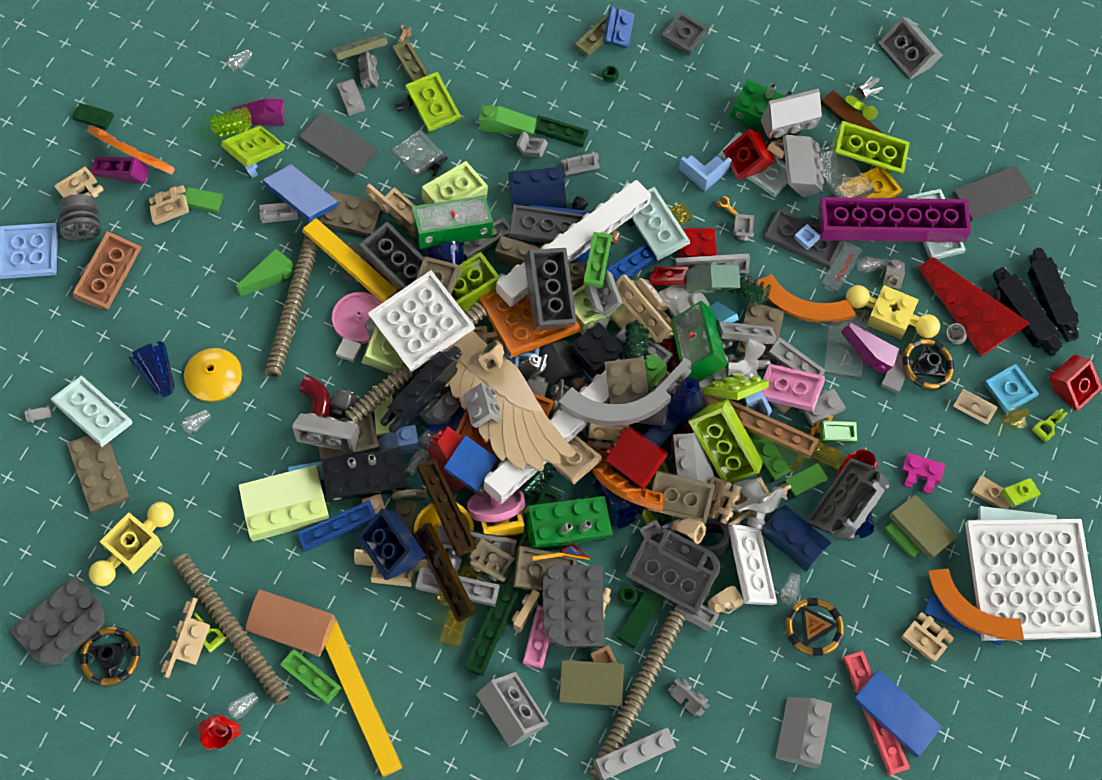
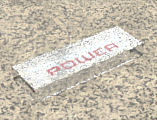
(841, 267)

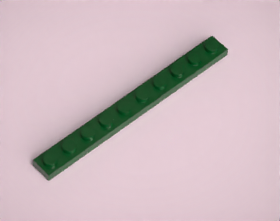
(499, 614)

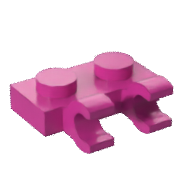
(922, 468)

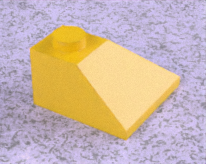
(508, 527)

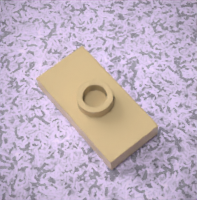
(990, 493)

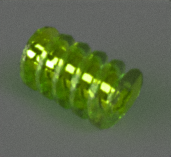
(231, 122)

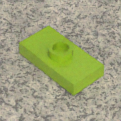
(1020, 492)

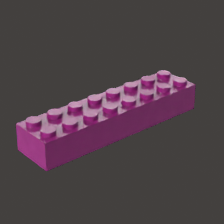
(894, 219)

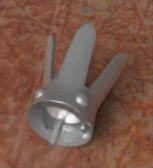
(864, 90)

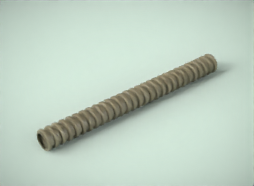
(292, 308)
(398, 378)
(231, 628)
(642, 686)

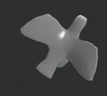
(749, 363)
(758, 501)

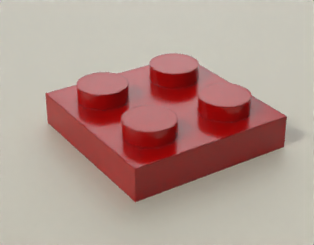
(701, 243)

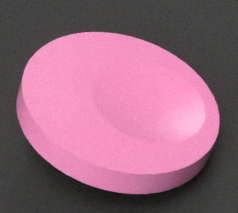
(352, 314)
(490, 510)

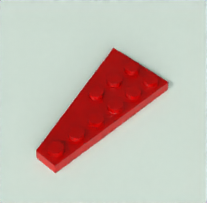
(982, 316)

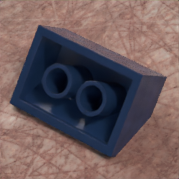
(537, 187)
(659, 434)
(795, 537)
(390, 544)

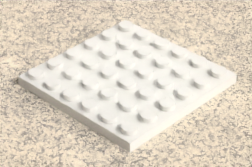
(1035, 575)

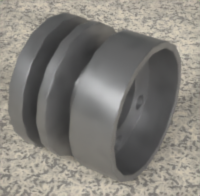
(79, 217)

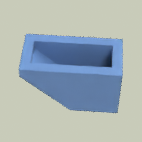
(403, 438)

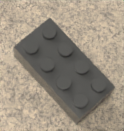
(392, 256)
(550, 288)

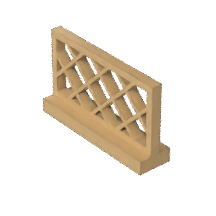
(654, 320)

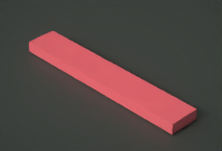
(888, 746)

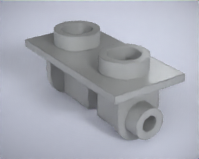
(368, 64)
(580, 163)
(277, 212)
(533, 366)
(557, 393)
(683, 691)

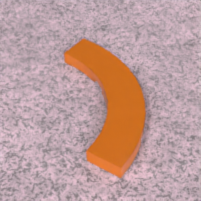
(111, 140)
(804, 309)
(619, 485)
(969, 615)

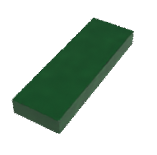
(561, 131)
(641, 617)

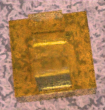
(681, 213)
(1017, 418)

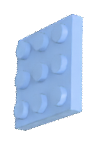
(28, 250)

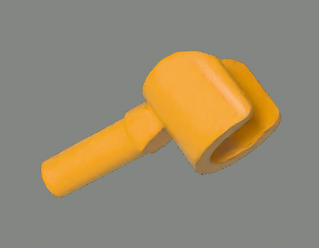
(726, 204)

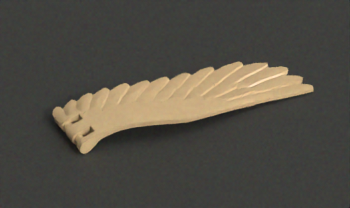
(525, 431)

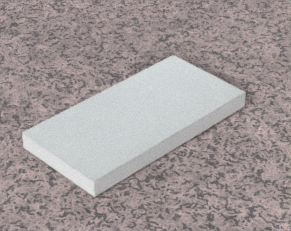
(752, 565)

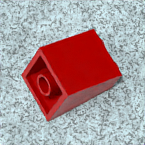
(442, 447)
(636, 456)

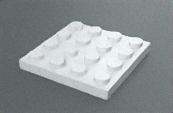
(421, 320)

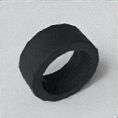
(717, 526)

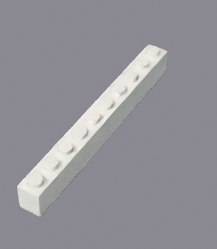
(579, 236)
(508, 479)

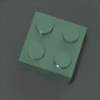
(712, 278)

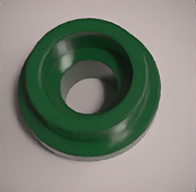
(610, 70)
(627, 590)

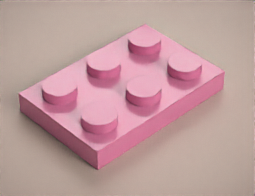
(793, 387)

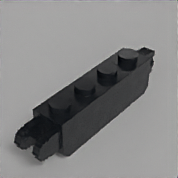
(1052, 294)
(1016, 297)
(422, 389)

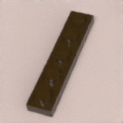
(446, 507)
(444, 572)

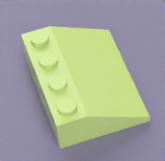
(283, 503)

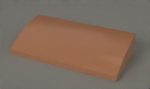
(106, 271)
(290, 622)

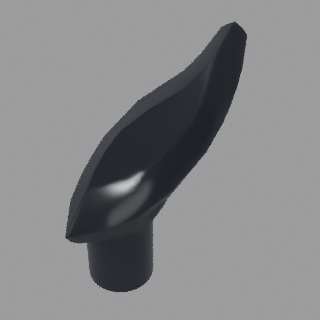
(406, 105)

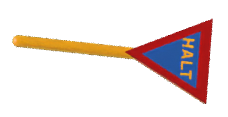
(569, 550)

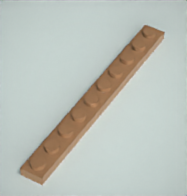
(766, 426)

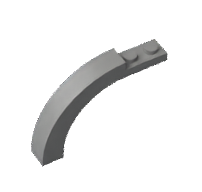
(628, 413)

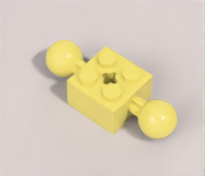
(892, 312)
(143, 544)

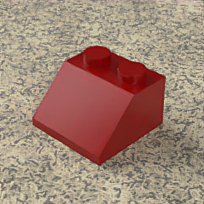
(749, 155)
(1076, 381)

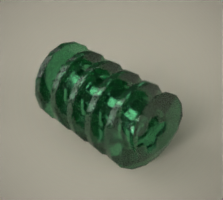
(751, 290)
(636, 341)
(535, 481)

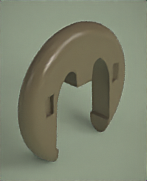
(410, 493)

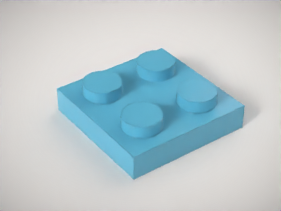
(1011, 388)

